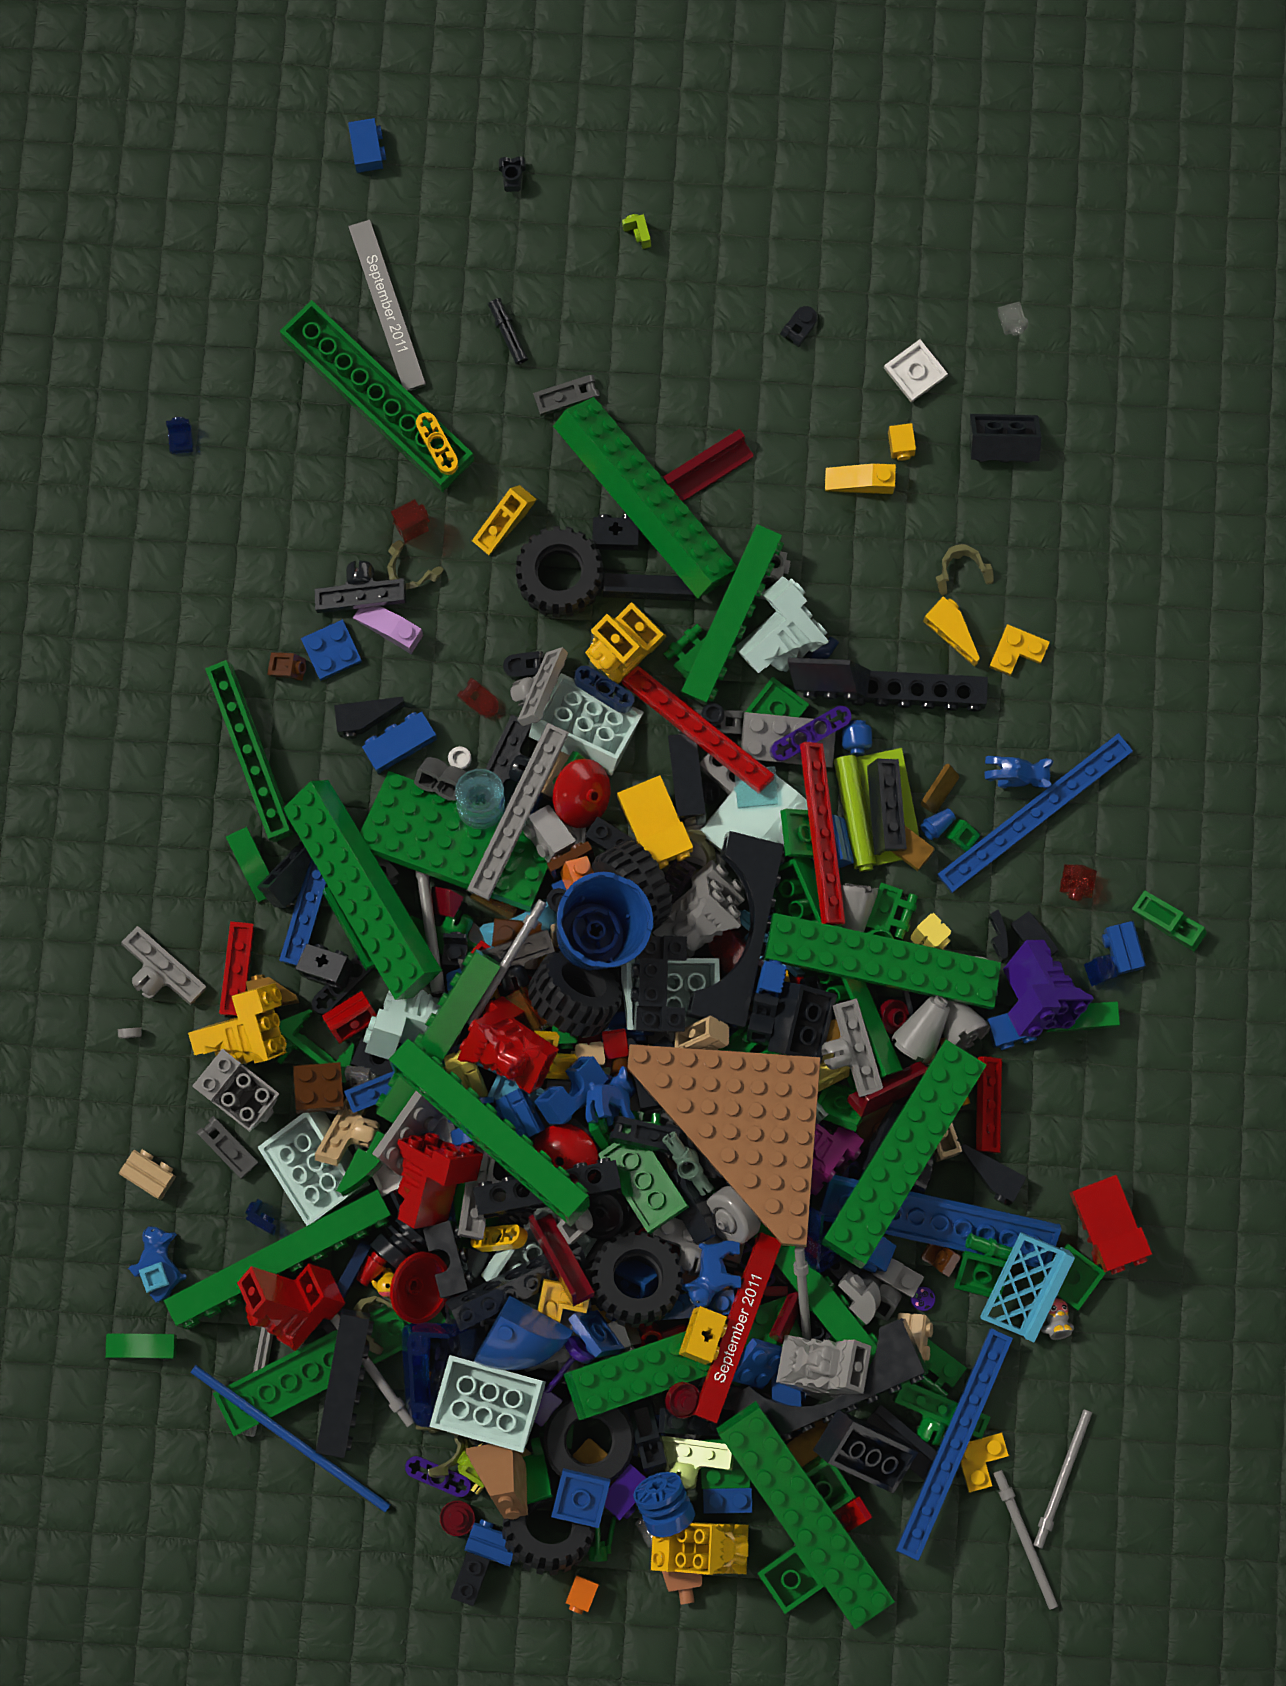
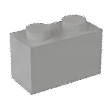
(548, 833)

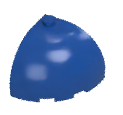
(521, 1338)

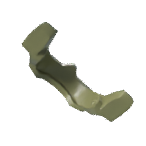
(395, 551)
(957, 552)
(698, 837)
(363, 1306)
(442, 1470)

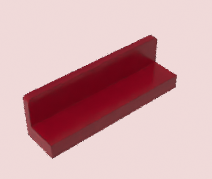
(709, 466)
(894, 1088)
(561, 1259)

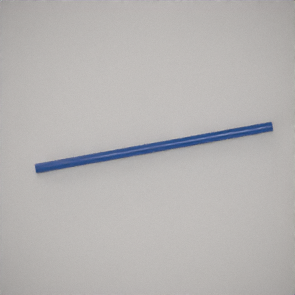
(290, 1438)

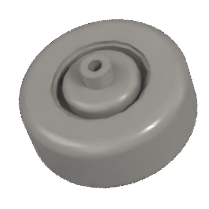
(732, 1216)

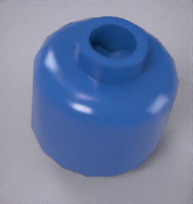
(857, 737)

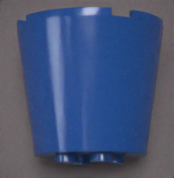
(611, 907)

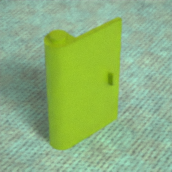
(855, 801)

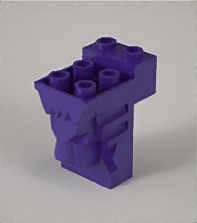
(1043, 991)

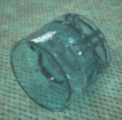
(480, 787)

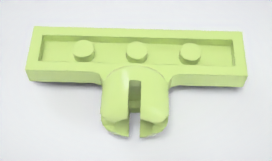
(689, 1455)

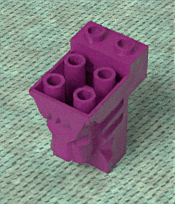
(832, 1154)

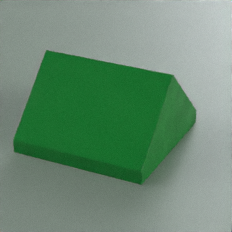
(978, 1273)

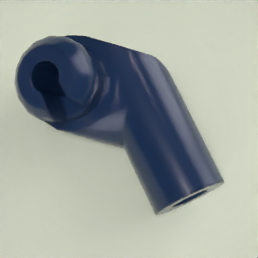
(824, 651)

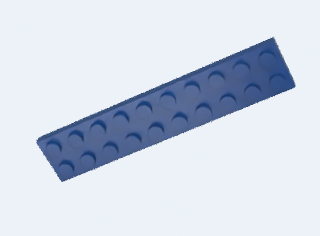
(949, 1222)

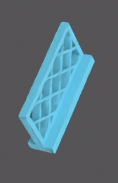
(1047, 1289)

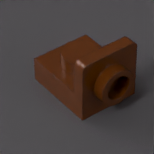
(287, 666)
(941, 1258)

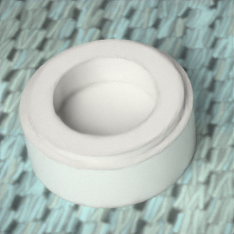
(460, 757)

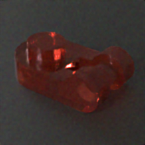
(485, 704)

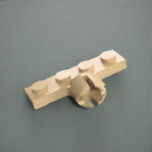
(346, 1130)

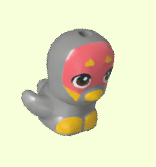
(1058, 1321)

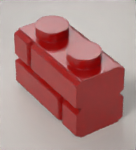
(349, 1017)

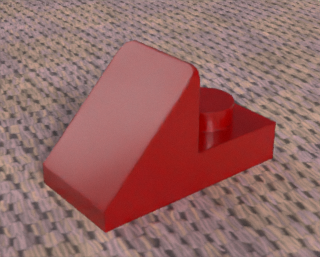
(853, 1514)

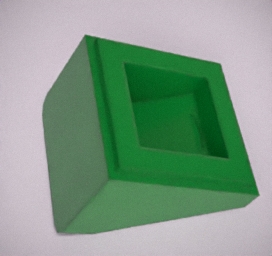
(962, 835)

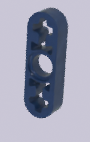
(606, 698)
(353, 1267)

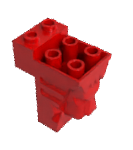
(508, 1046)
(431, 1176)
(1110, 1225)
(290, 1306)

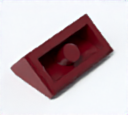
(445, 901)
(786, 1318)

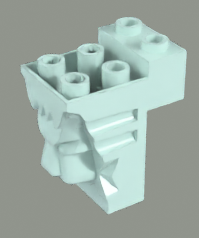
(786, 632)
(399, 1022)

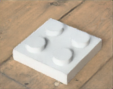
(915, 371)

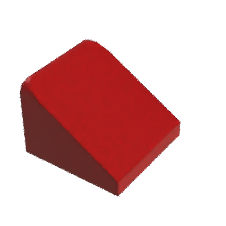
(615, 1043)

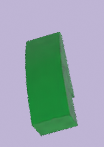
(249, 860)
(1169, 920)
(1096, 1016)
(361, 1168)
(141, 1346)

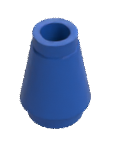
(937, 824)

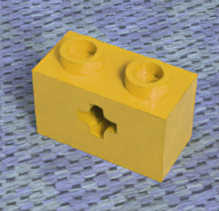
(693, 1343)

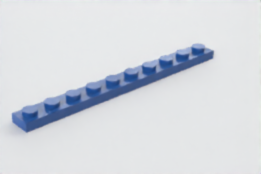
(1035, 813)
(953, 1444)

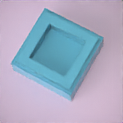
(153, 1277)

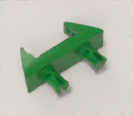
(295, 1041)

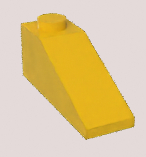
(861, 478)
(504, 518)
(949, 625)

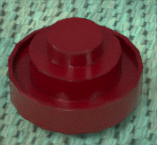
(893, 1015)
(682, 1399)
(457, 1518)

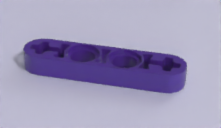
(810, 733)

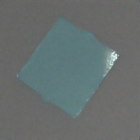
(750, 798)

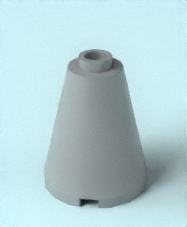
(857, 905)
(964, 1025)
(923, 1030)

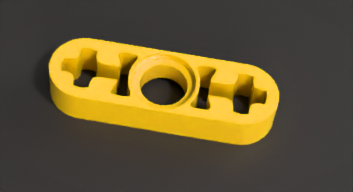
(427, 440)
(505, 1243)

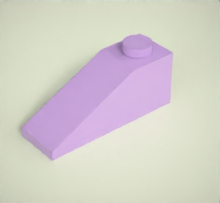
(390, 626)

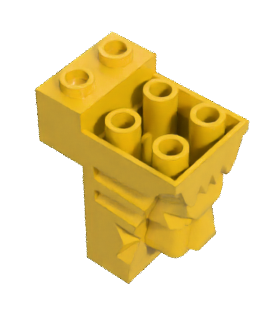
(623, 642)
(655, 821)
(252, 1034)
(703, 1550)

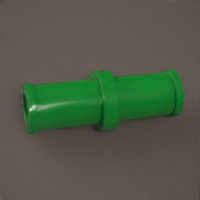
(988, 1247)

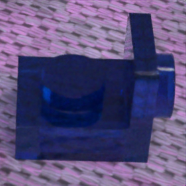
(180, 435)
(1100, 970)
(262, 1221)

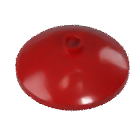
(581, 793)
(570, 1144)
(415, 1288)

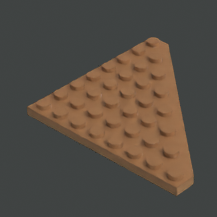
(748, 1119)

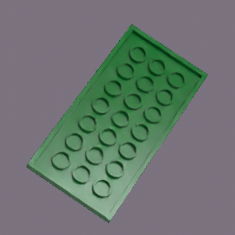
(429, 837)

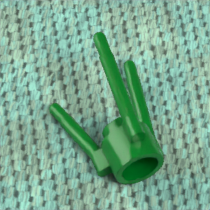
(598, 1550)

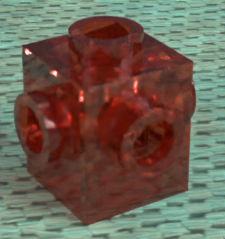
(1078, 882)

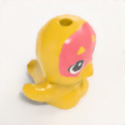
(386, 1279)

